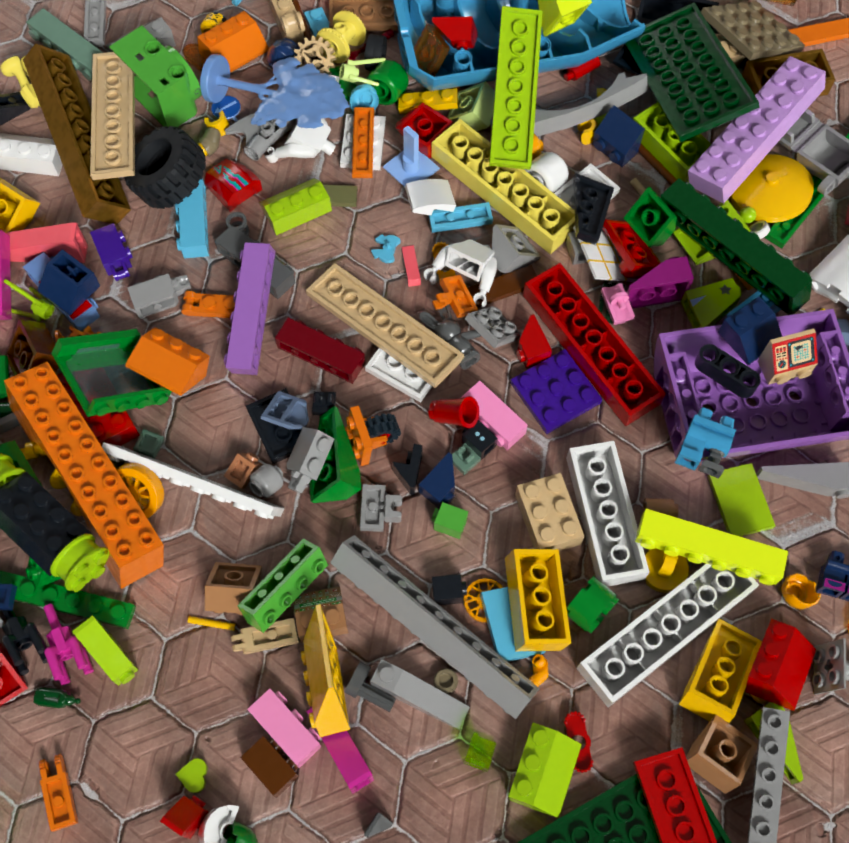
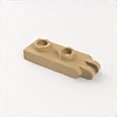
(277, 635)

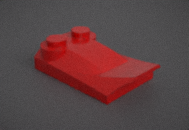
(632, 250)

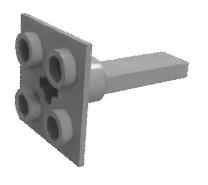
(830, 667)

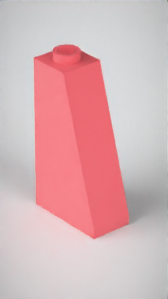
(30, 243)

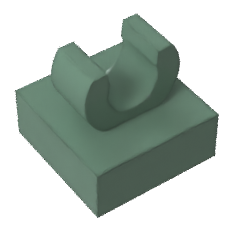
(465, 459)

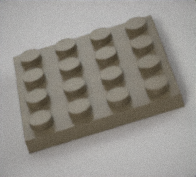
(752, 30)

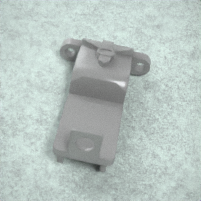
(819, 150)

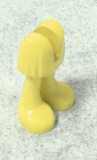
(17, 68)

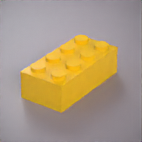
(537, 600)

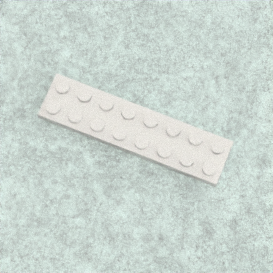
(198, 484)

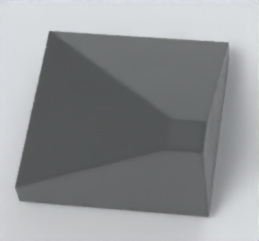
(377, 825)

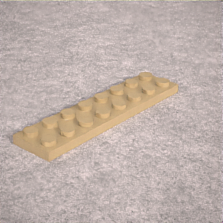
(112, 118)
(385, 325)

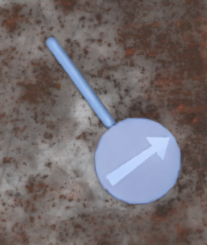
(230, 107)

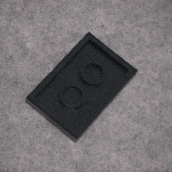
(276, 439)

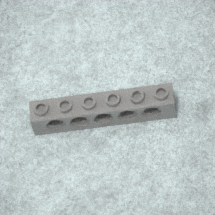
(768, 776)

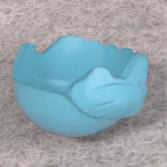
(364, 96)

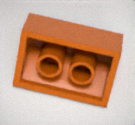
(235, 39)
(168, 361)

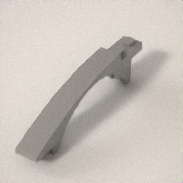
(618, 94)

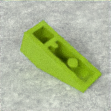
(792, 766)

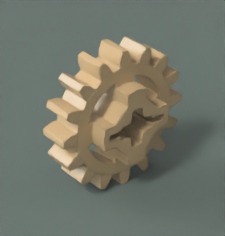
(316, 50)

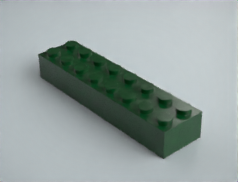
(738, 248)

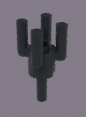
(19, 637)

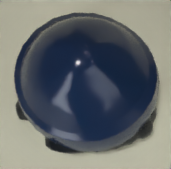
(281, 50)

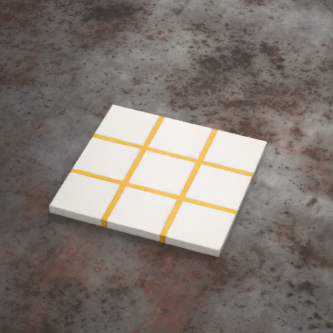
(603, 259)

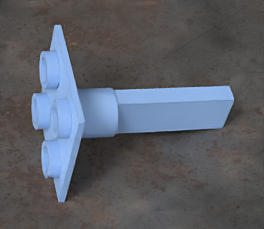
(410, 163)

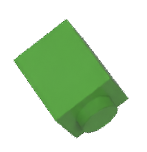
(450, 520)

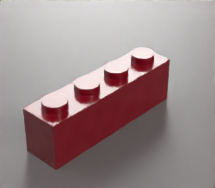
(320, 350)

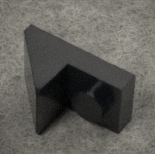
(409, 472)

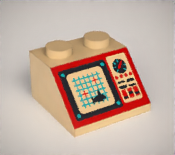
(789, 357)

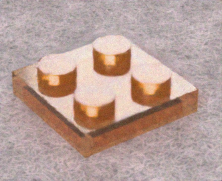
(430, 50)

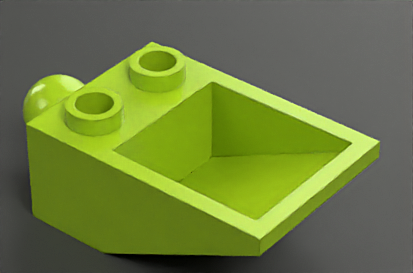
(698, 253)

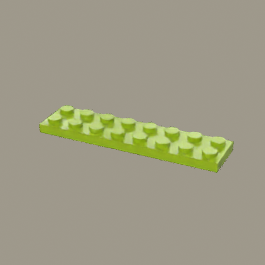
(516, 88)

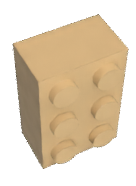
(549, 513)

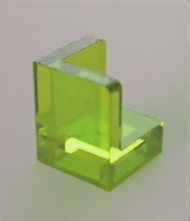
(480, 753)

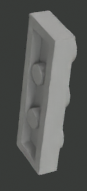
(95, 22)

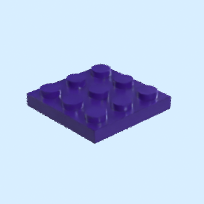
(556, 391)

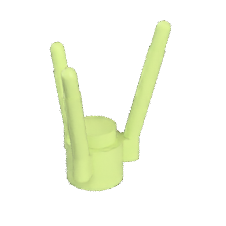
(350, 73)

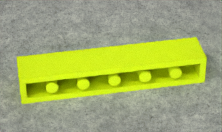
(711, 547)

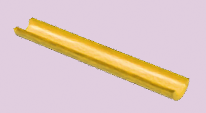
(211, 623)

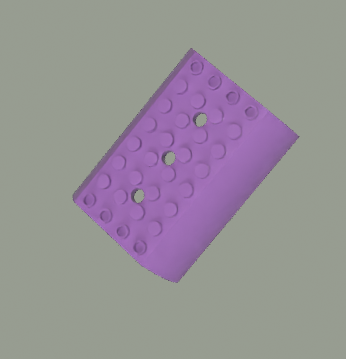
(777, 419)

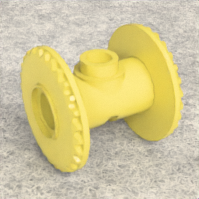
(346, 30)

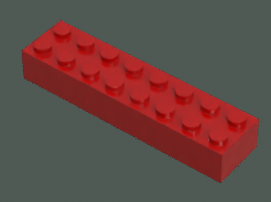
(593, 344)

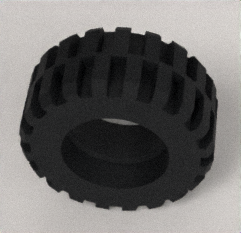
(166, 167)

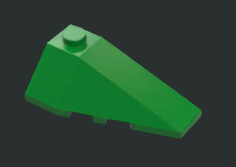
(340, 472)

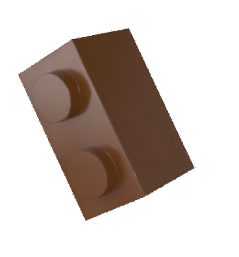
(270, 766)

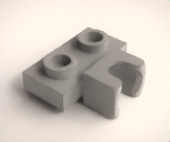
(378, 508)

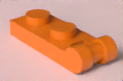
(209, 305)

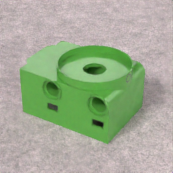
(162, 73)

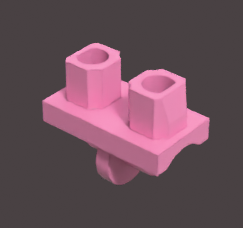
(617, 304)

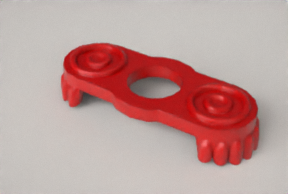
(575, 726)

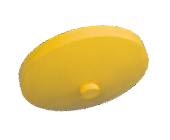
(775, 189)

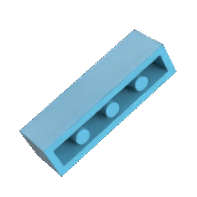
(193, 224)

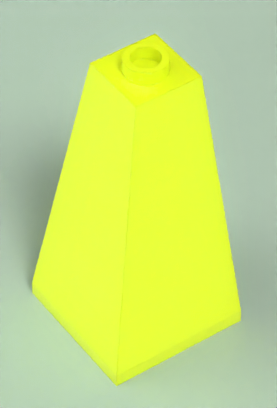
(560, 13)

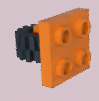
(370, 433)

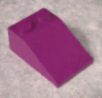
(662, 284)

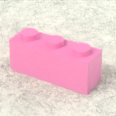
(497, 416)
(285, 727)

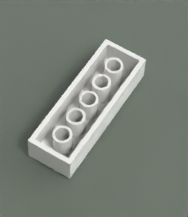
(606, 514)

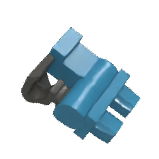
(709, 435)

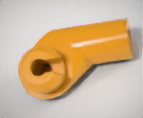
(540, 669)

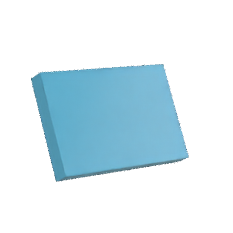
(498, 616)

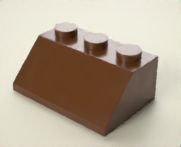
(30, 347)

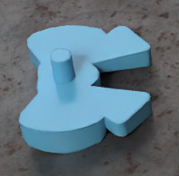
(389, 246)

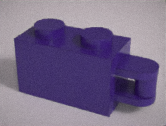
(112, 252)

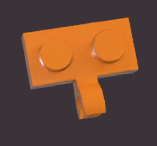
(456, 295)

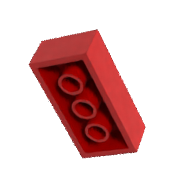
(110, 428)

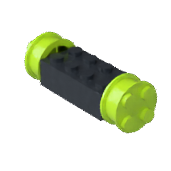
(47, 529)

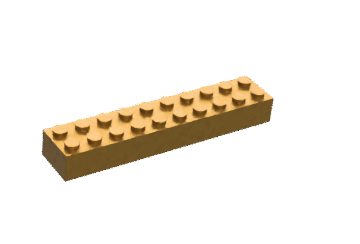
(70, 126)

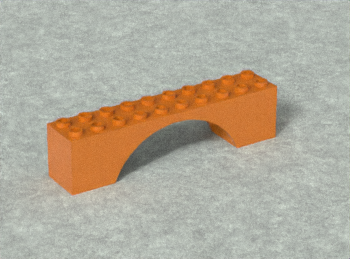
(93, 481)

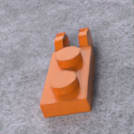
(57, 795)

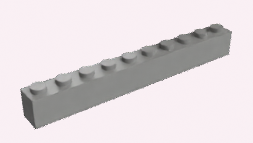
(435, 626)

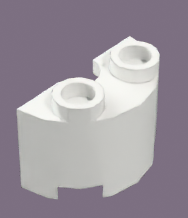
(213, 823)

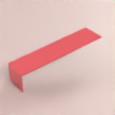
(411, 266)

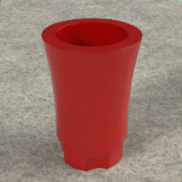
(455, 411)

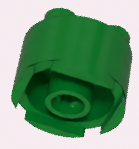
(590, 604)

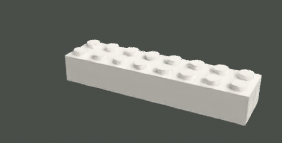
(663, 631)

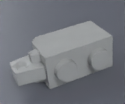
(157, 294)
(308, 457)

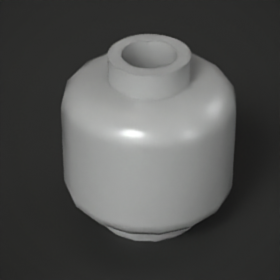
(266, 480)

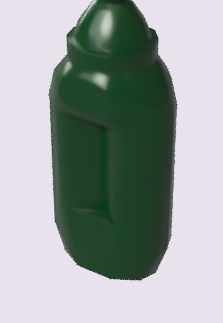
(54, 698)

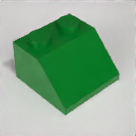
(651, 219)

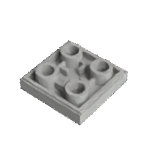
(493, 326)

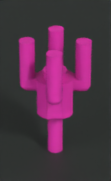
(63, 647)

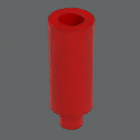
(578, 72)

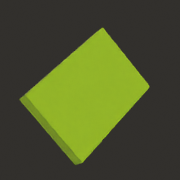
(741, 501)

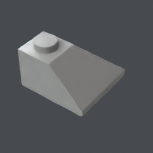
(512, 249)

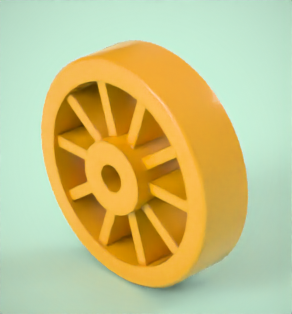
(144, 486)

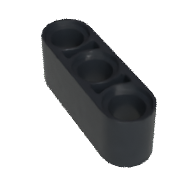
(732, 381)

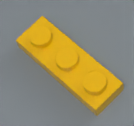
(437, 100)

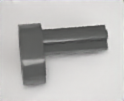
(358, 687)

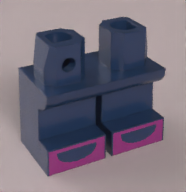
(834, 577)

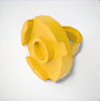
(665, 571)

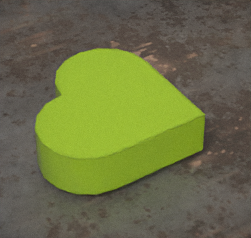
(193, 775)

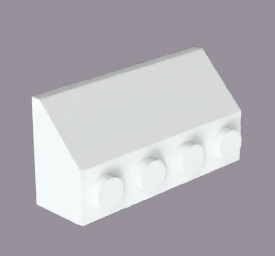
(29, 155)

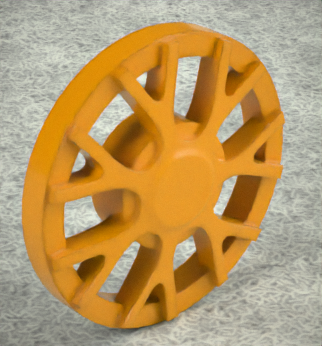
(478, 599)

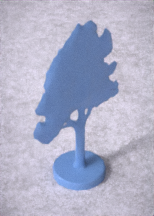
(301, 92)

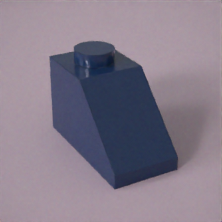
(439, 483)

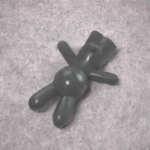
(450, 332)

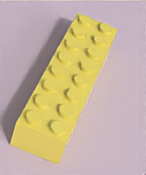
(507, 190)

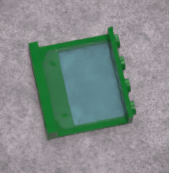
(99, 376)

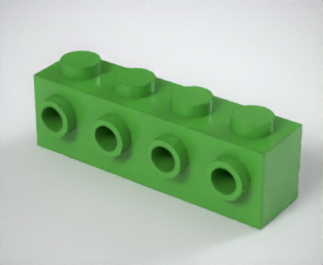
(283, 585)

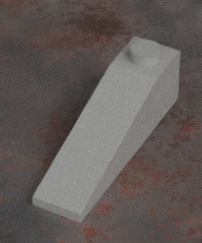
(819, 478)
(419, 694)

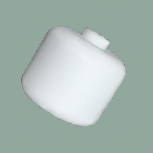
(549, 170)

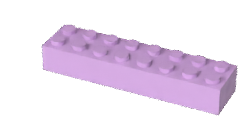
(754, 134)

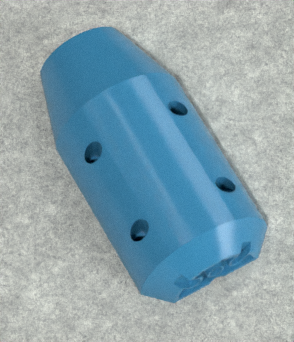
(595, 32)

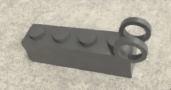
(232, 242)

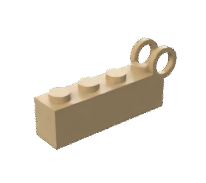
(288, 19)

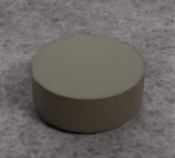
(446, 680)

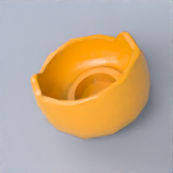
(799, 591)

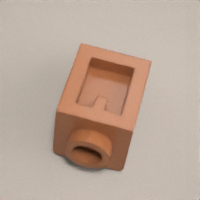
(241, 468)

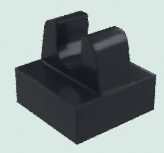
(323, 402)

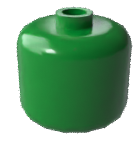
(391, 79)

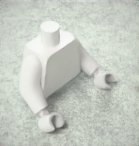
(303, 143)
(469, 259)

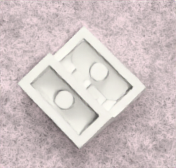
(430, 195)

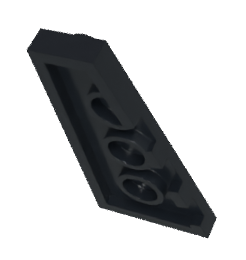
(591, 207)

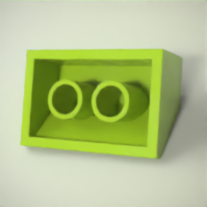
(296, 206)
(545, 770)

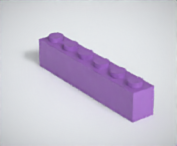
(250, 309)

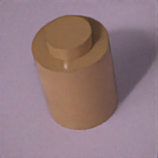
(663, 506)

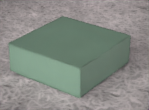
(149, 443)

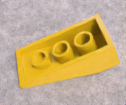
(721, 673)

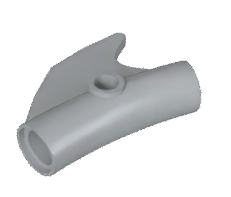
(258, 137)

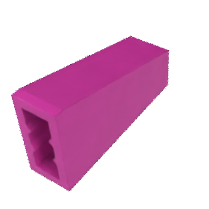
(347, 759)

